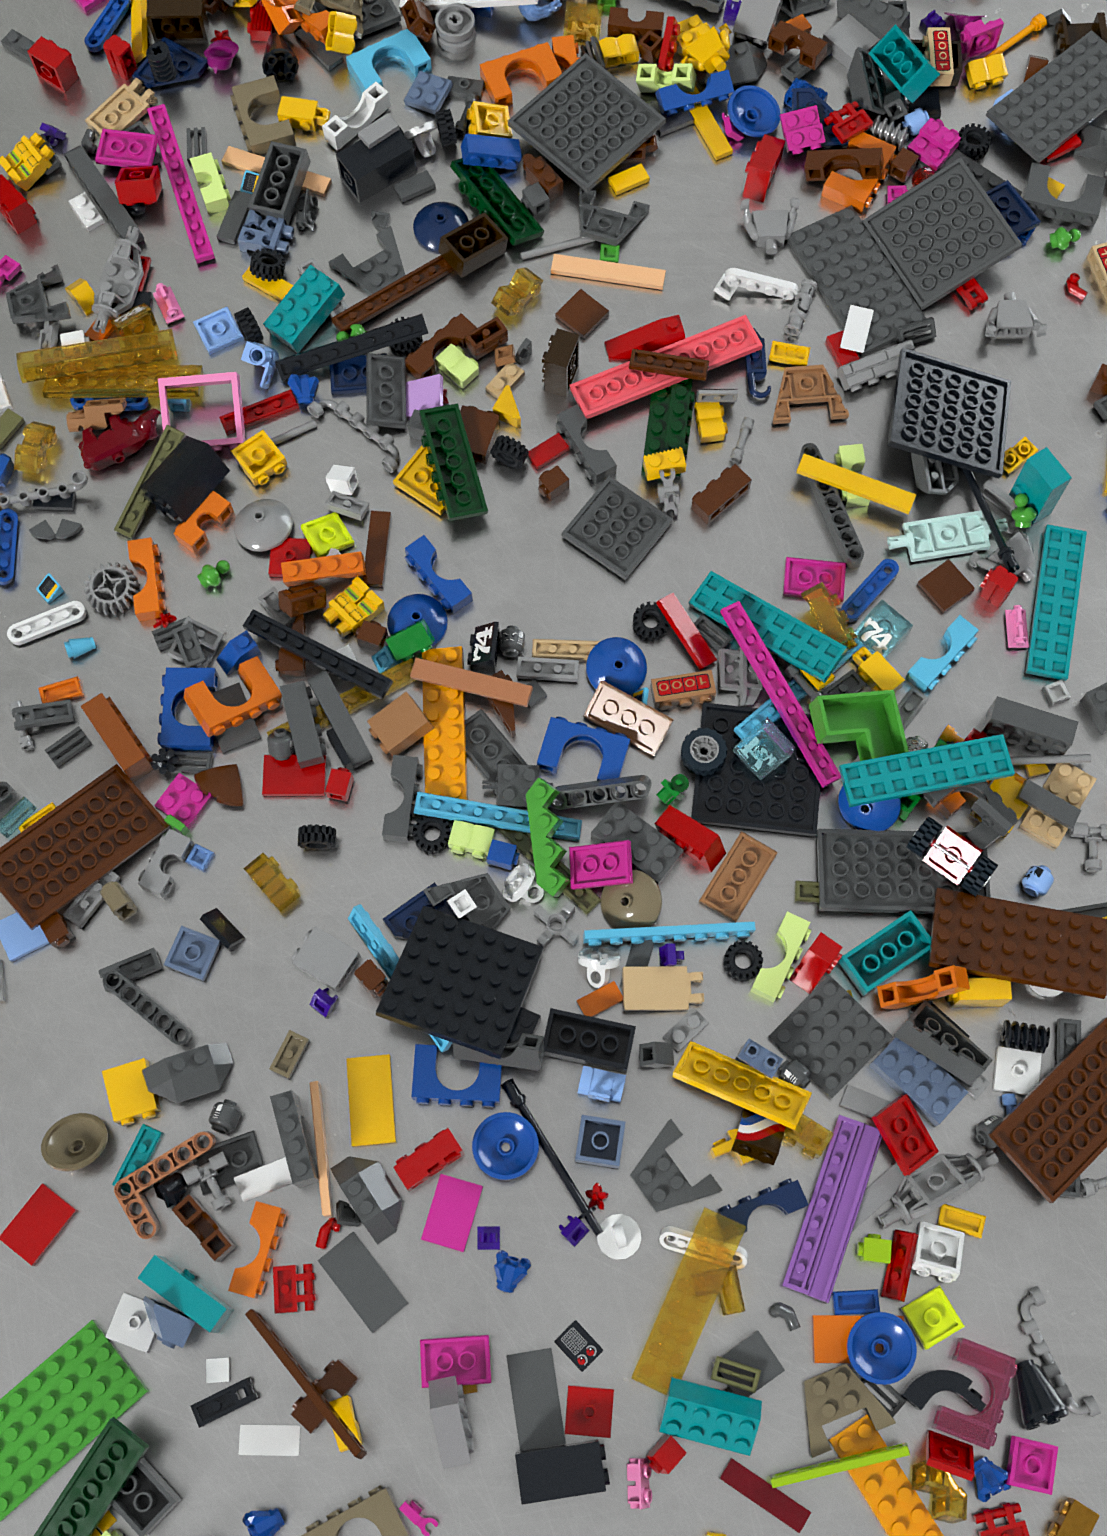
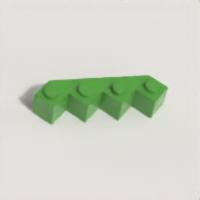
(542, 827)

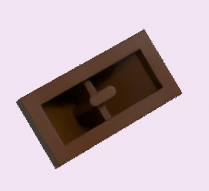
(1034, 64)

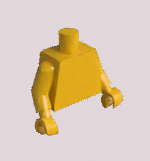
(710, 50)

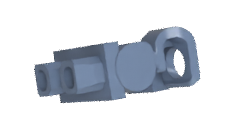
(269, 238)
(759, 1058)

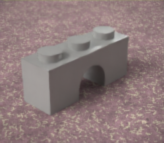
(172, 846)

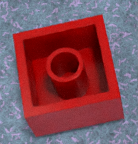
(53, 64)
(138, 185)

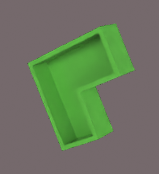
(864, 717)

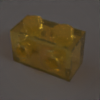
(808, 1136)

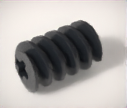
(161, 62)
(1025, 1035)

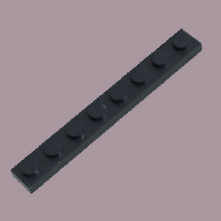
(352, 346)
(317, 654)

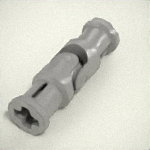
(800, 307)

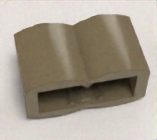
(118, 900)

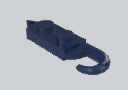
(757, 370)

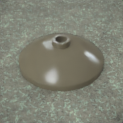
(643, 904)
(74, 1142)

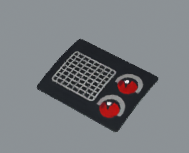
(578, 1346)

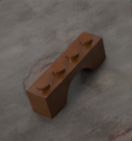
(865, 161)
(421, 362)

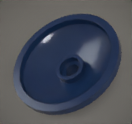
(430, 229)

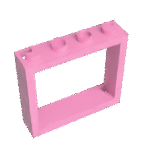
(205, 380)

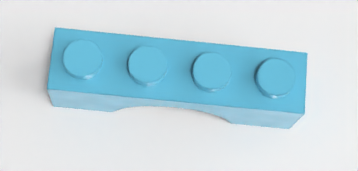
(926, 671)

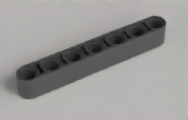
(101, 192)
(833, 514)

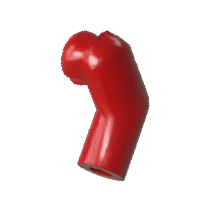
(1073, 287)
(325, 1230)

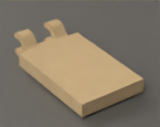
(122, 108)
(659, 988)

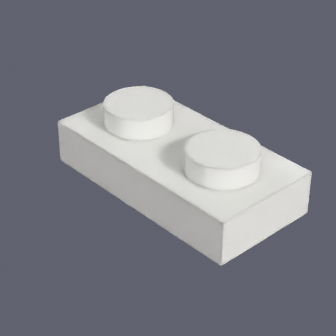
(86, 211)

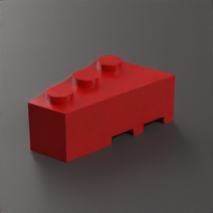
(762, 167)
(15, 207)
(692, 837)
(819, 958)
(428, 1159)

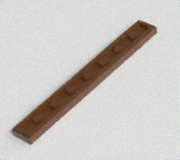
(392, 294)
(306, 1384)

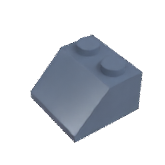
(168, 1323)

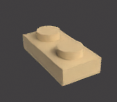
(509, 375)

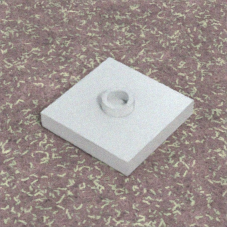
(1016, 1070)
(131, 1324)

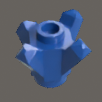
(303, 387)
(510, 1271)
(989, 1479)
(263, 1522)

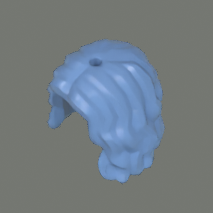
(541, 10)

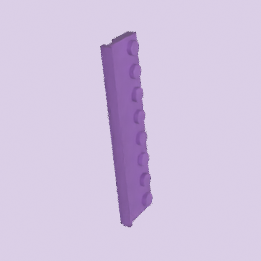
(833, 1209)

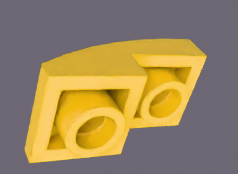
(1018, 454)
(344, 1408)

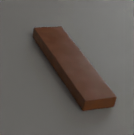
(669, 364)
(377, 548)

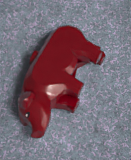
(119, 441)

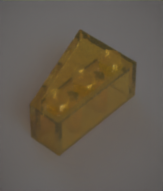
(829, 615)

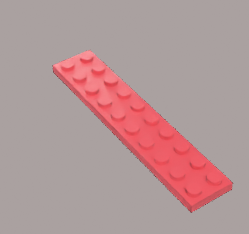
(624, 385)

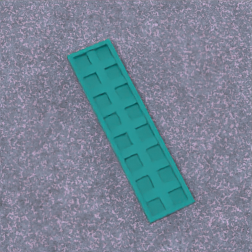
(1056, 602)
(778, 630)
(926, 770)

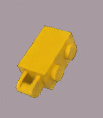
(302, 113)
(877, 671)

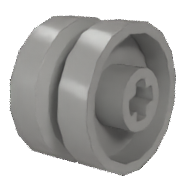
(455, 28)

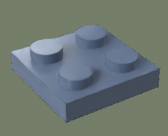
(428, 92)
(192, 953)

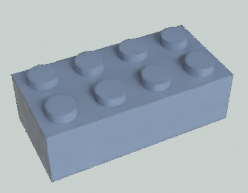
(925, 1082)

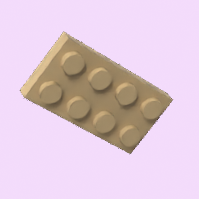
(1068, 784)

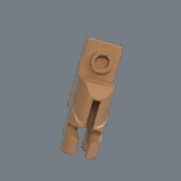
(95, 414)

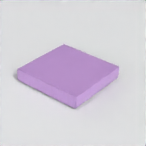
(424, 394)

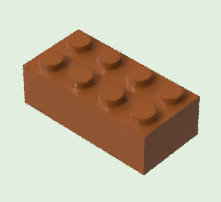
(118, 736)

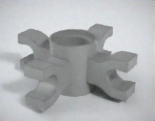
(668, 492)
(548, 918)

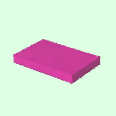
(126, 148)
(805, 573)
(600, 865)
(452, 1213)
(459, 1356)

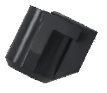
(171, 1189)

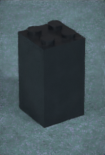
(376, 168)
(184, 479)
(561, 1471)

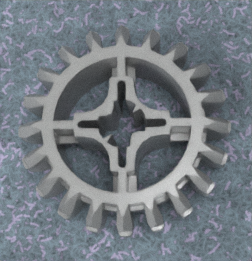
(95, 591)

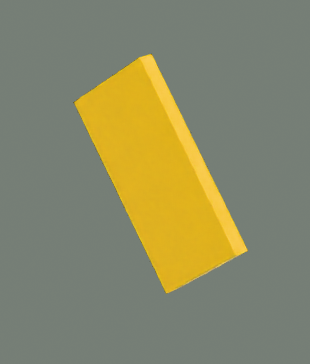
(371, 1100)

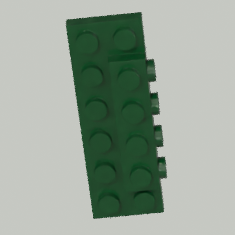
(494, 197)
(668, 419)
(452, 462)

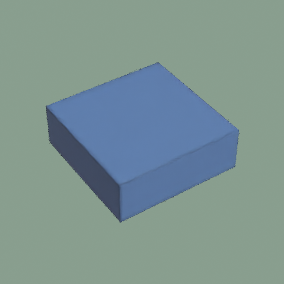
(200, 857)

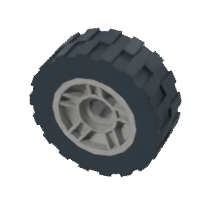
(711, 743)

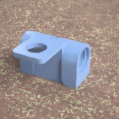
(263, 356)
(601, 1084)

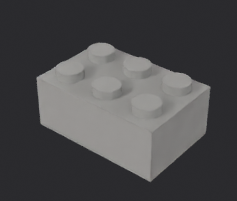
(450, 1421)

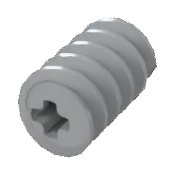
(889, 132)

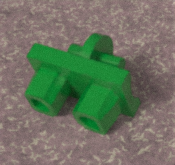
(672, 789)

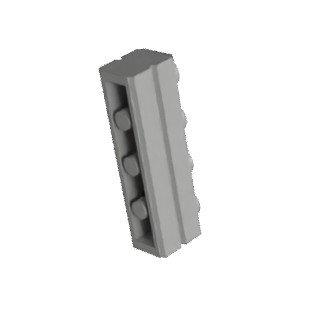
(872, 367)

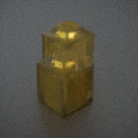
(518, 293)
(31, 455)
(272, 881)
(948, 1500)

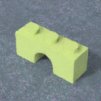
(651, 78)
(206, 171)
(853, 459)

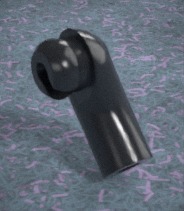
(135, 210)

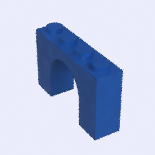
(563, 733)
(174, 734)
(428, 1088)

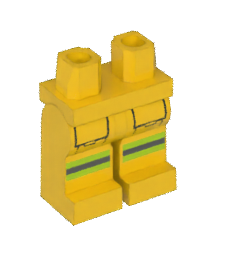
(27, 162)
(353, 607)

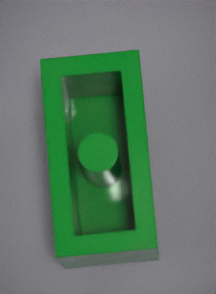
(410, 640)

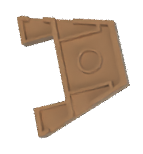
(804, 386)

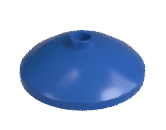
(753, 111)
(426, 607)
(602, 660)
(878, 817)
(500, 1130)
(898, 1348)

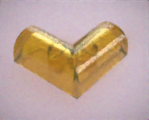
(731, 1294)

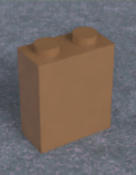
(399, 725)

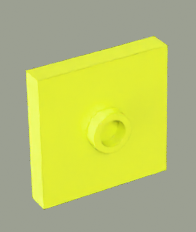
(327, 533)
(932, 1317)

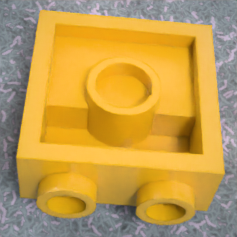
(690, 31)
(489, 120)
(259, 458)

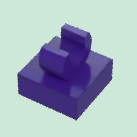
(731, 10)
(932, 20)
(52, 132)
(669, 955)
(323, 1002)
(574, 1230)
(488, 1238)

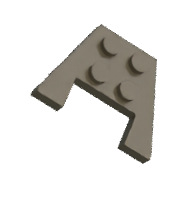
(351, 7)
(835, 1396)

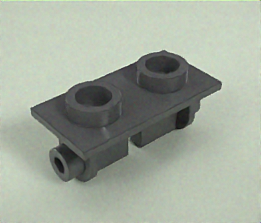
(307, 203)

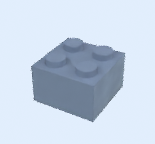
(600, 1141)

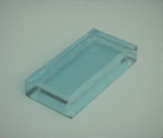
(16, 816)

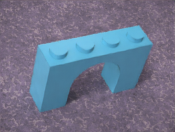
(401, 46)

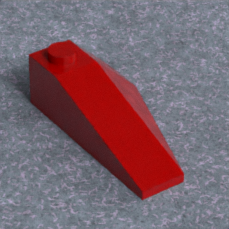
(646, 338)

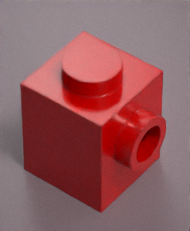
(339, 784)
(665, 1455)

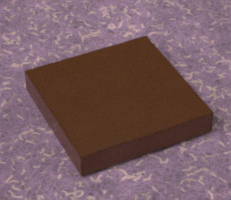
(582, 313)
(945, 586)

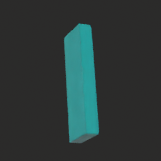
(139, 1153)

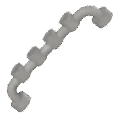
(356, 421)
(78, 481)
(1051, 1369)

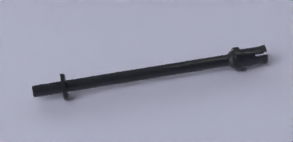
(1005, 553)
(518, 1101)

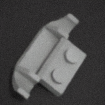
(738, 675)

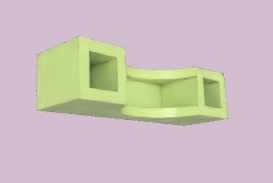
(770, 980)

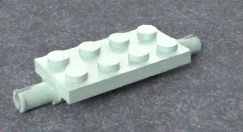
(945, 536)

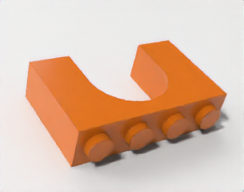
(535, 59)
(858, 192)
(218, 717)

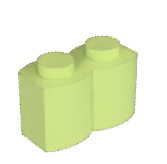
(457, 365)
(471, 839)

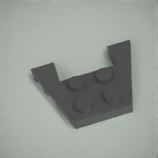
(605, 224)
(376, 271)
(29, 303)
(483, 891)
(661, 1178)

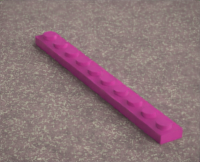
(181, 184)
(780, 694)

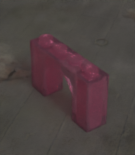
(997, 1370)

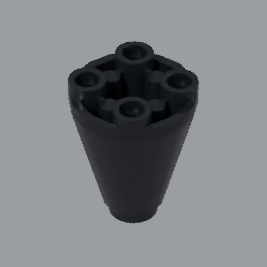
(279, 59)
(1037, 1397)

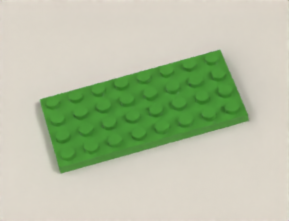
(61, 1412)

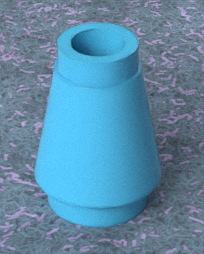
(79, 646)

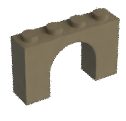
(248, 99)
(377, 1508)

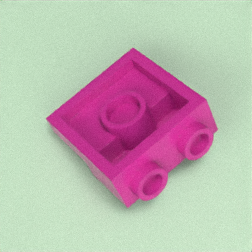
(980, 37)
(802, 130)
(935, 143)

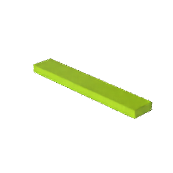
(840, 1465)

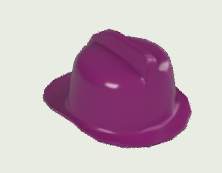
(962, 20)
(221, 54)

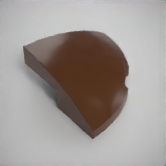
(222, 783)

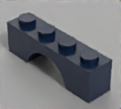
(787, 1198)

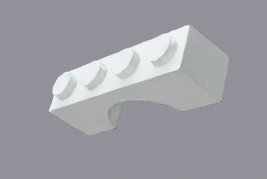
(341, 130)

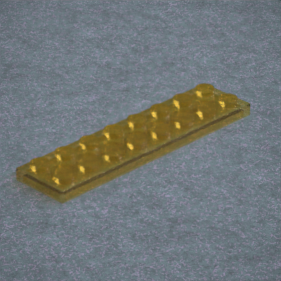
(122, 382)
(689, 1300)

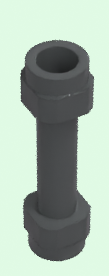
(461, 126)
(793, 673)

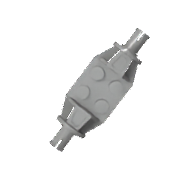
(118, 280)
(936, 1185)

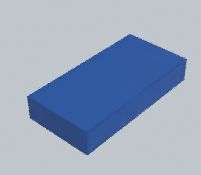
(855, 1302)

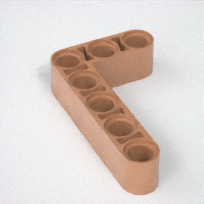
(157, 1174)

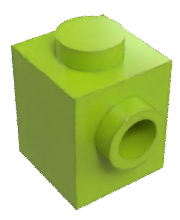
(874, 1249)

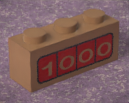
(683, 689)

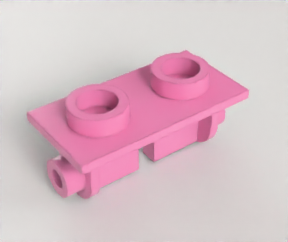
(167, 303)
(1016, 627)
(640, 1494)

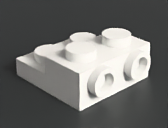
(938, 1252)

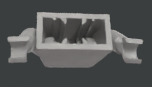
(770, 227)
(1013, 319)
(1022, 552)

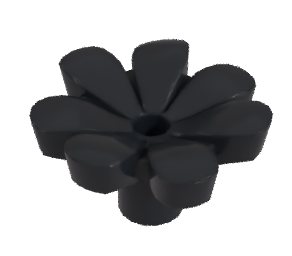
(164, 761)

